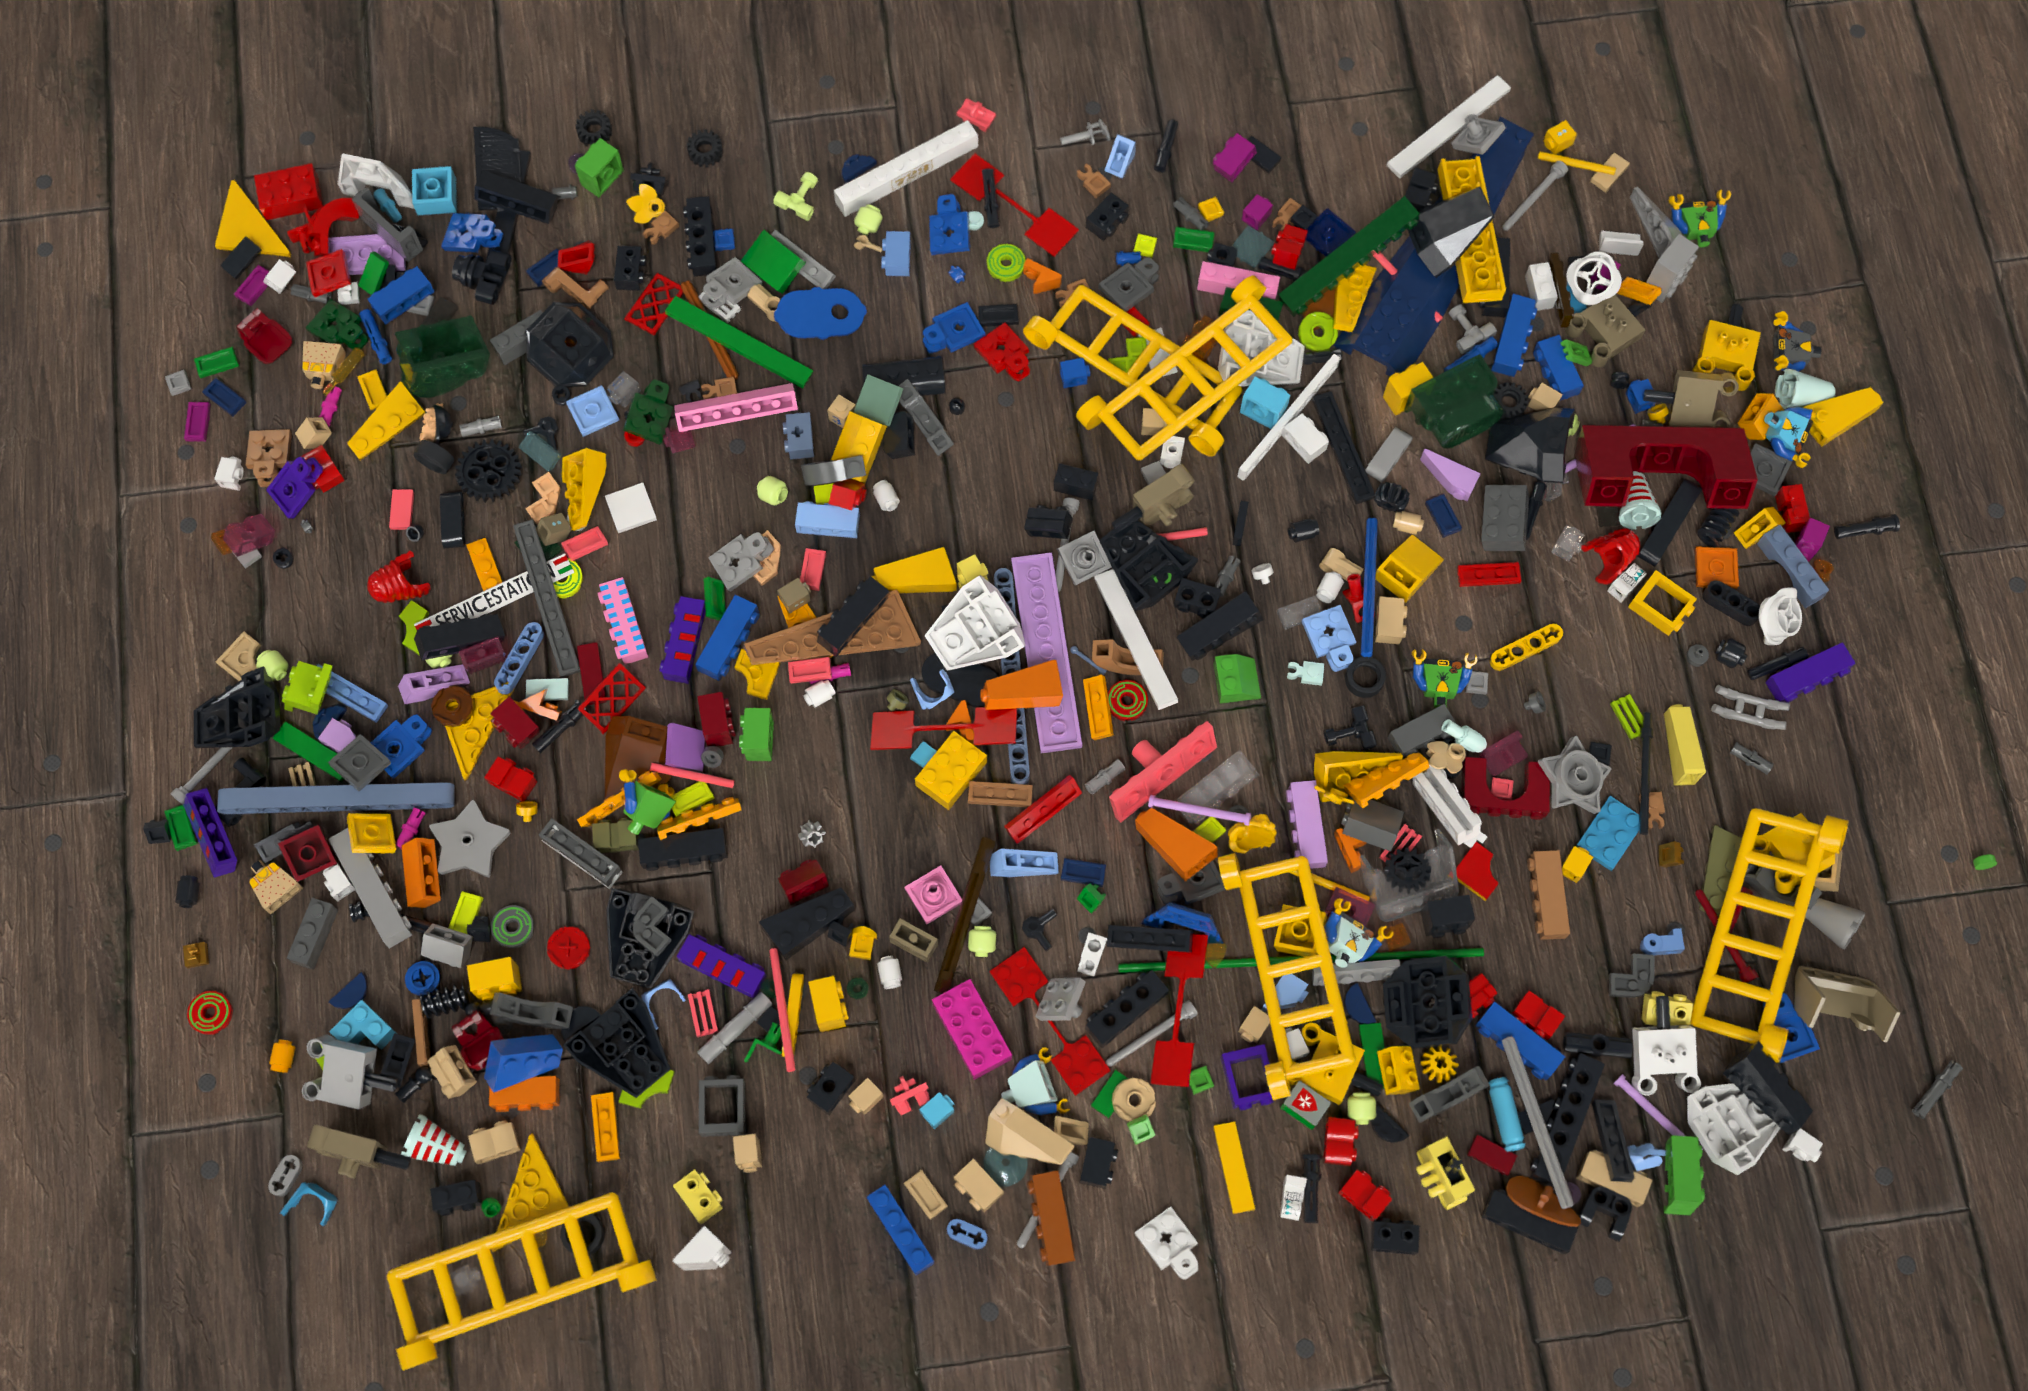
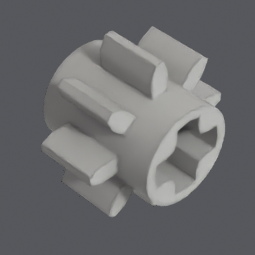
(811, 834)

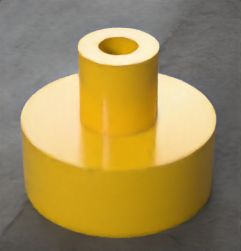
(1658, 413)
(526, 809)

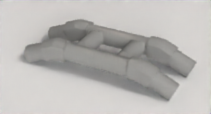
(1761, 703)

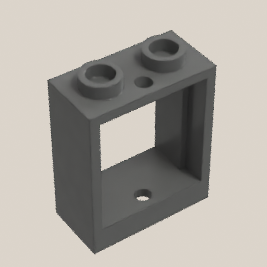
(727, 1129)

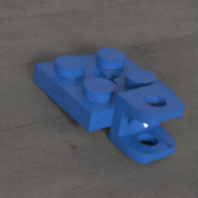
(949, 218)
(479, 233)
(943, 330)
(409, 738)
(1804, 1039)

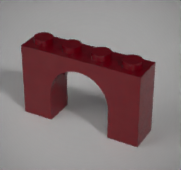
(1533, 802)

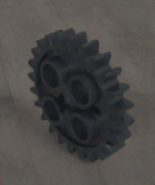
(481, 485)

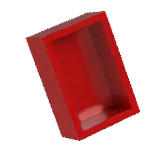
(288, 191)

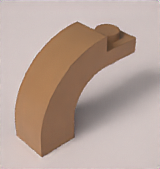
(1116, 659)

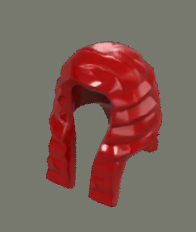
(1616, 552)
(391, 585)

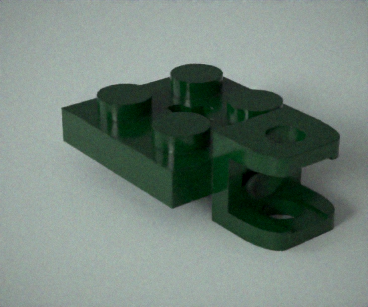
(345, 330)
(651, 403)

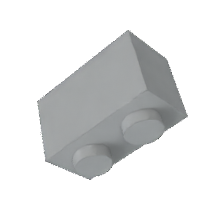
(446, 945)

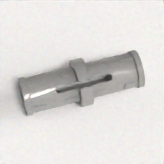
(480, 426)
(1104, 777)

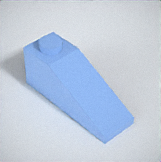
(1023, 863)

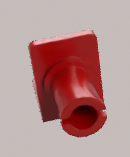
(299, 234)
(1355, 595)

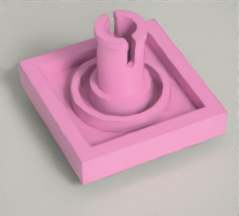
(933, 894)

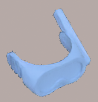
(928, 702)
(647, 995)
(1637, 1153)

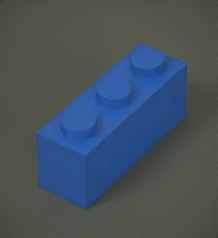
(400, 295)
(1554, 366)

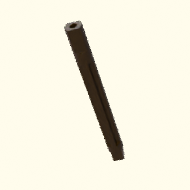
(964, 915)

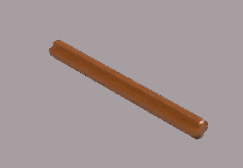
(718, 348)

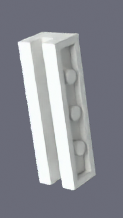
(1447, 804)

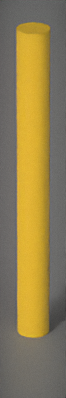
(1577, 163)
(1332, 885)

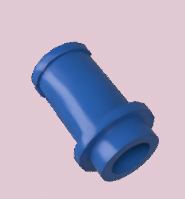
(1128, 257)

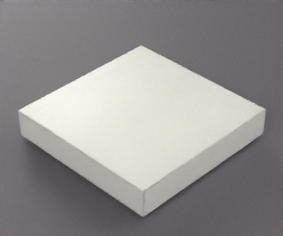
(630, 507)

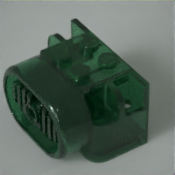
(441, 356)
(1457, 403)

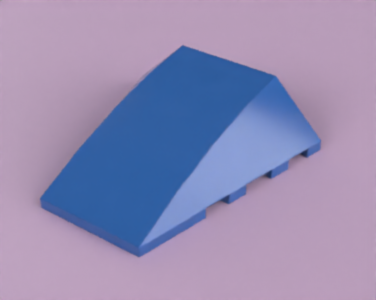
(1186, 917)

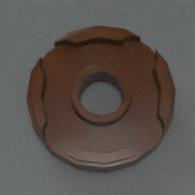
(460, 714)

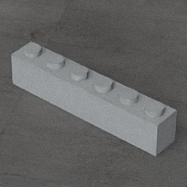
(372, 891)

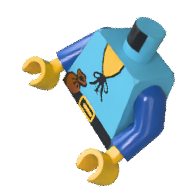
(1789, 431)

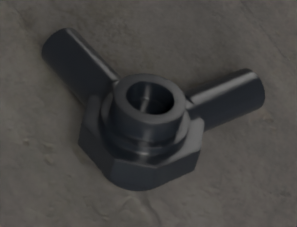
(548, 428)
(1034, 927)

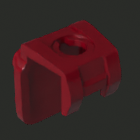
(263, 337)
(476, 1047)

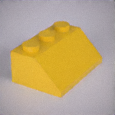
(858, 438)

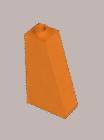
(1024, 688)
(1175, 843)

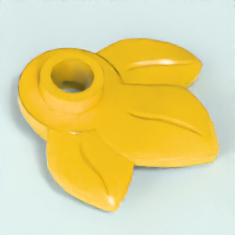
(643, 204)
(1335, 796)

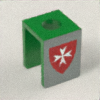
(1305, 1105)

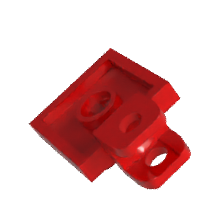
(1011, 359)

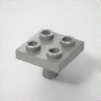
(1478, 135)
(1084, 557)
(1061, 999)

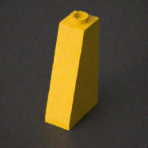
(1843, 413)
(918, 573)

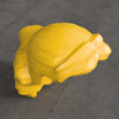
(1258, 834)

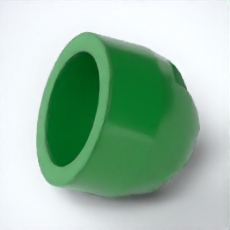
(490, 1207)

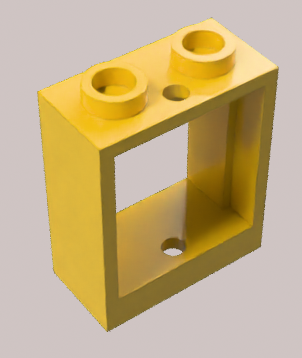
(1654, 616)

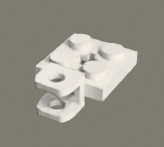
(1177, 1251)

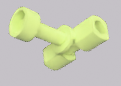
(796, 201)

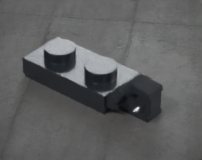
(269, 848)

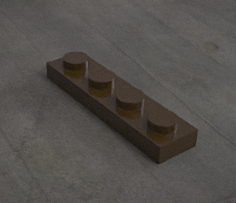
(1564, 310)

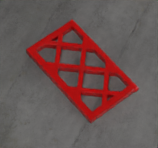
(649, 290)
(594, 696)

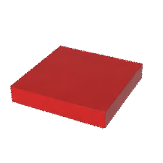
(328, 273)

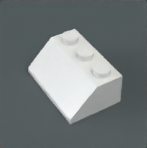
(703, 1252)

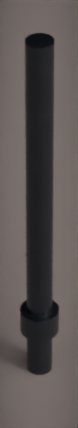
(1646, 734)

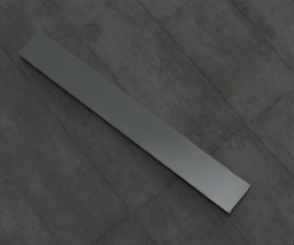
(546, 598)

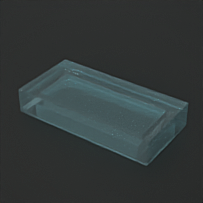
(540, 451)

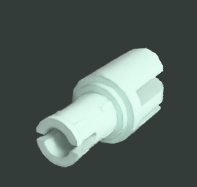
(1465, 736)

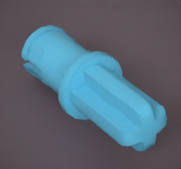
(387, 205)

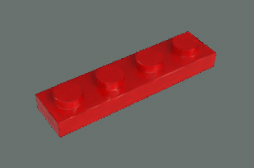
(1043, 809)

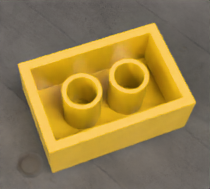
(951, 770)

